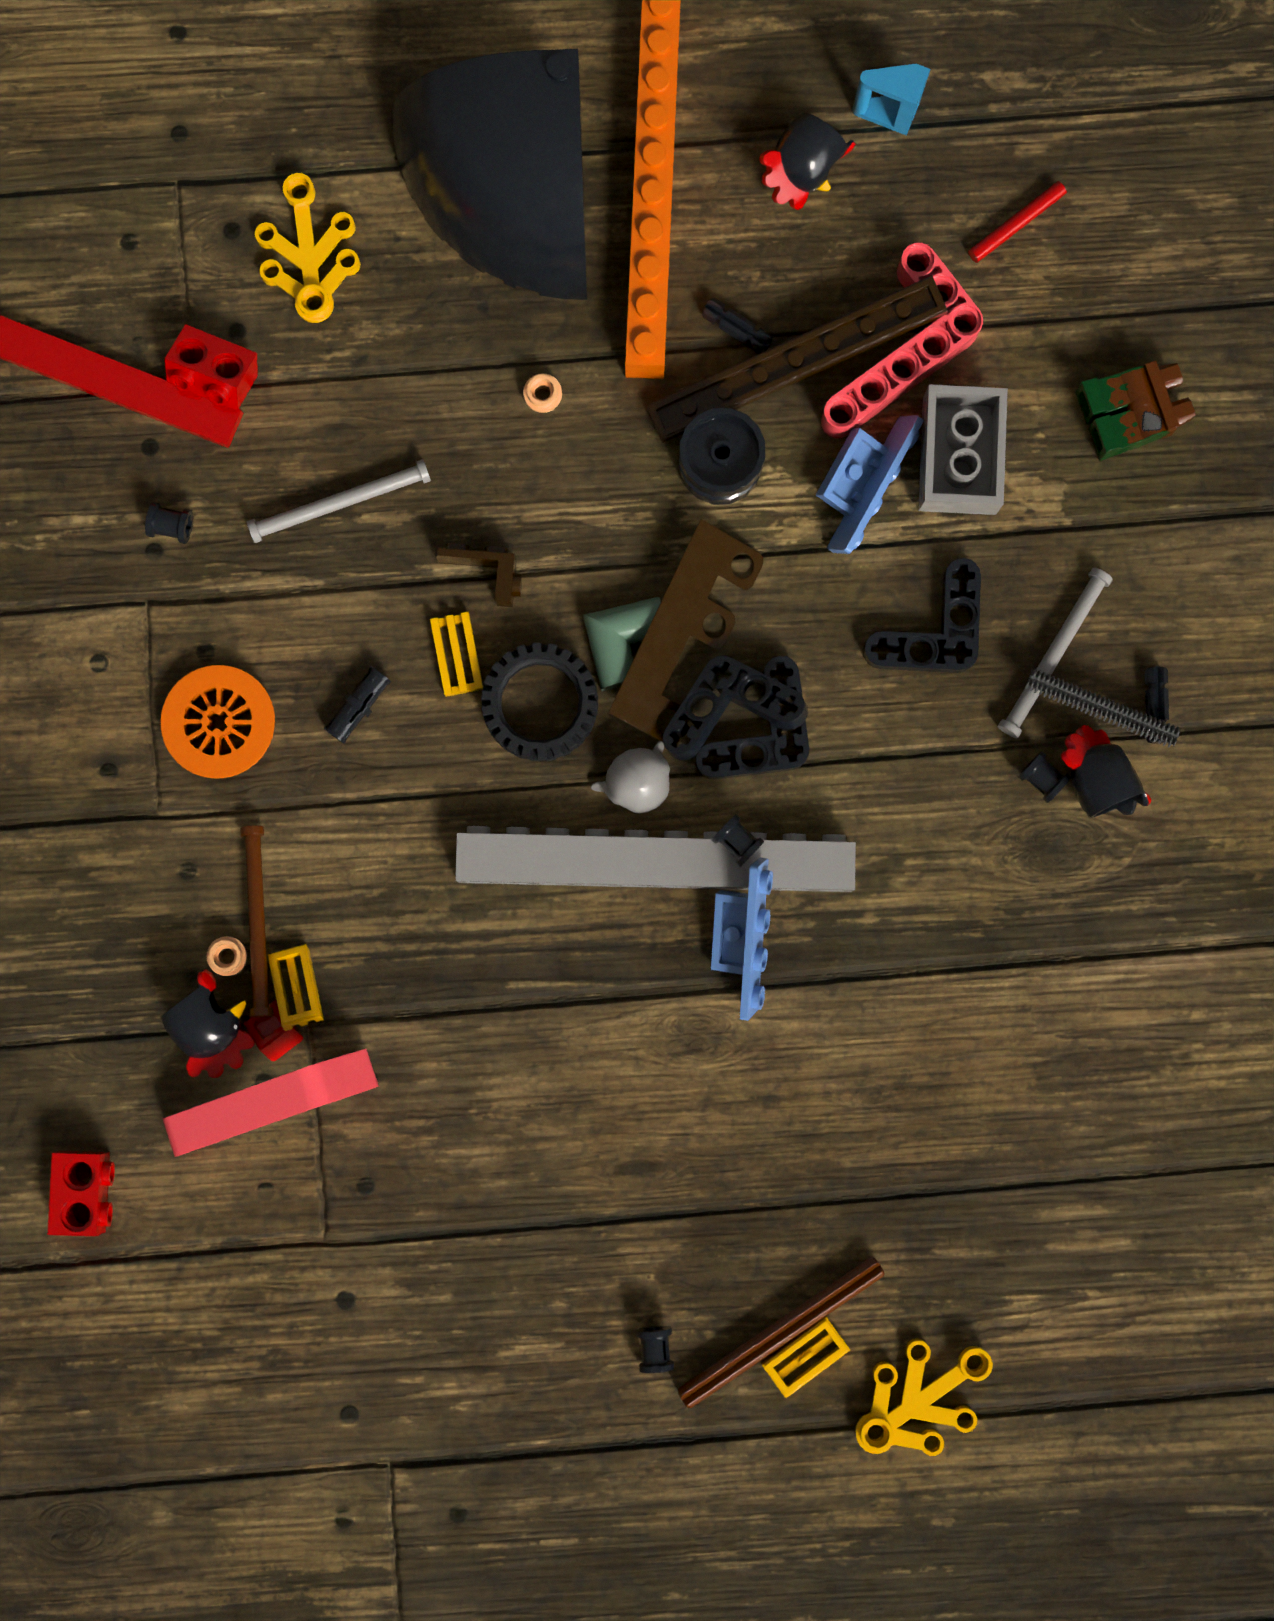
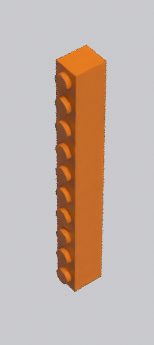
(652, 189)

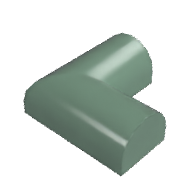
(612, 633)

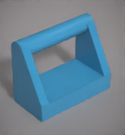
(901, 91)

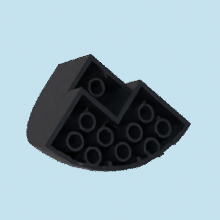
(500, 165)

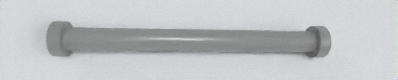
(338, 501)
(1097, 581)

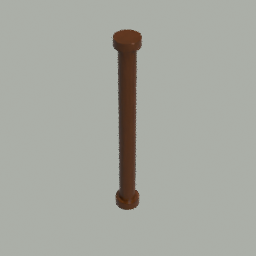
(256, 922)

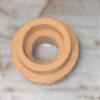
(538, 382)
(214, 956)

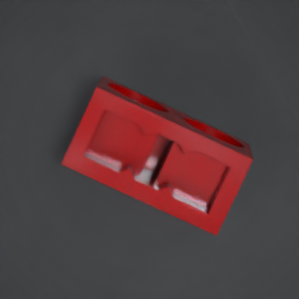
(203, 360)
(68, 1191)

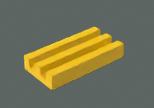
(450, 622)
(302, 1016)
(795, 1344)

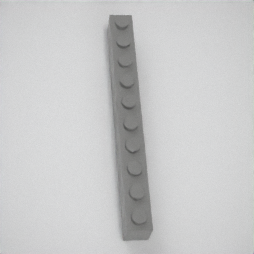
(648, 860)

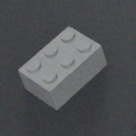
(963, 449)

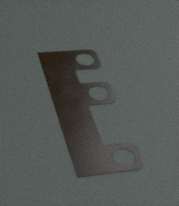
(676, 619)

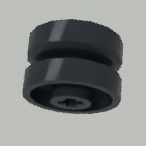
(709, 437)

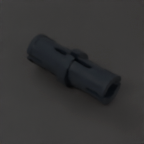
(357, 705)

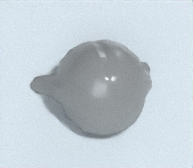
(637, 779)

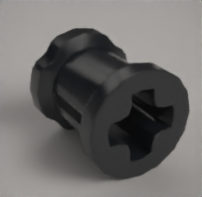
(169, 522)
(1044, 777)
(737, 840)
(655, 1349)

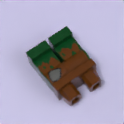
(1133, 408)

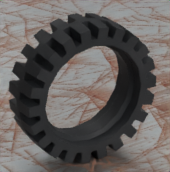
(529, 656)

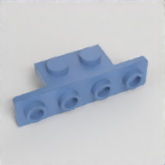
(862, 476)
(739, 933)

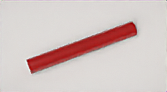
(1017, 221)

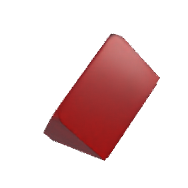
(270, 1035)

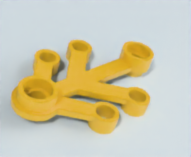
(308, 255)
(917, 1402)

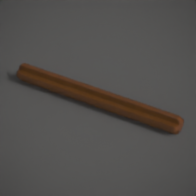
(780, 1332)

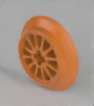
(182, 699)

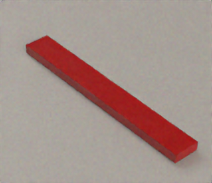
(116, 382)

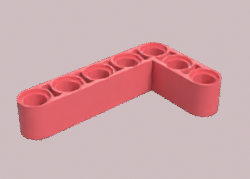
(912, 353)
(270, 1102)

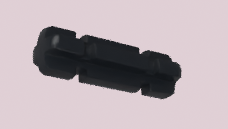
(737, 326)
(1157, 695)

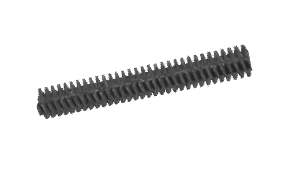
(1103, 707)

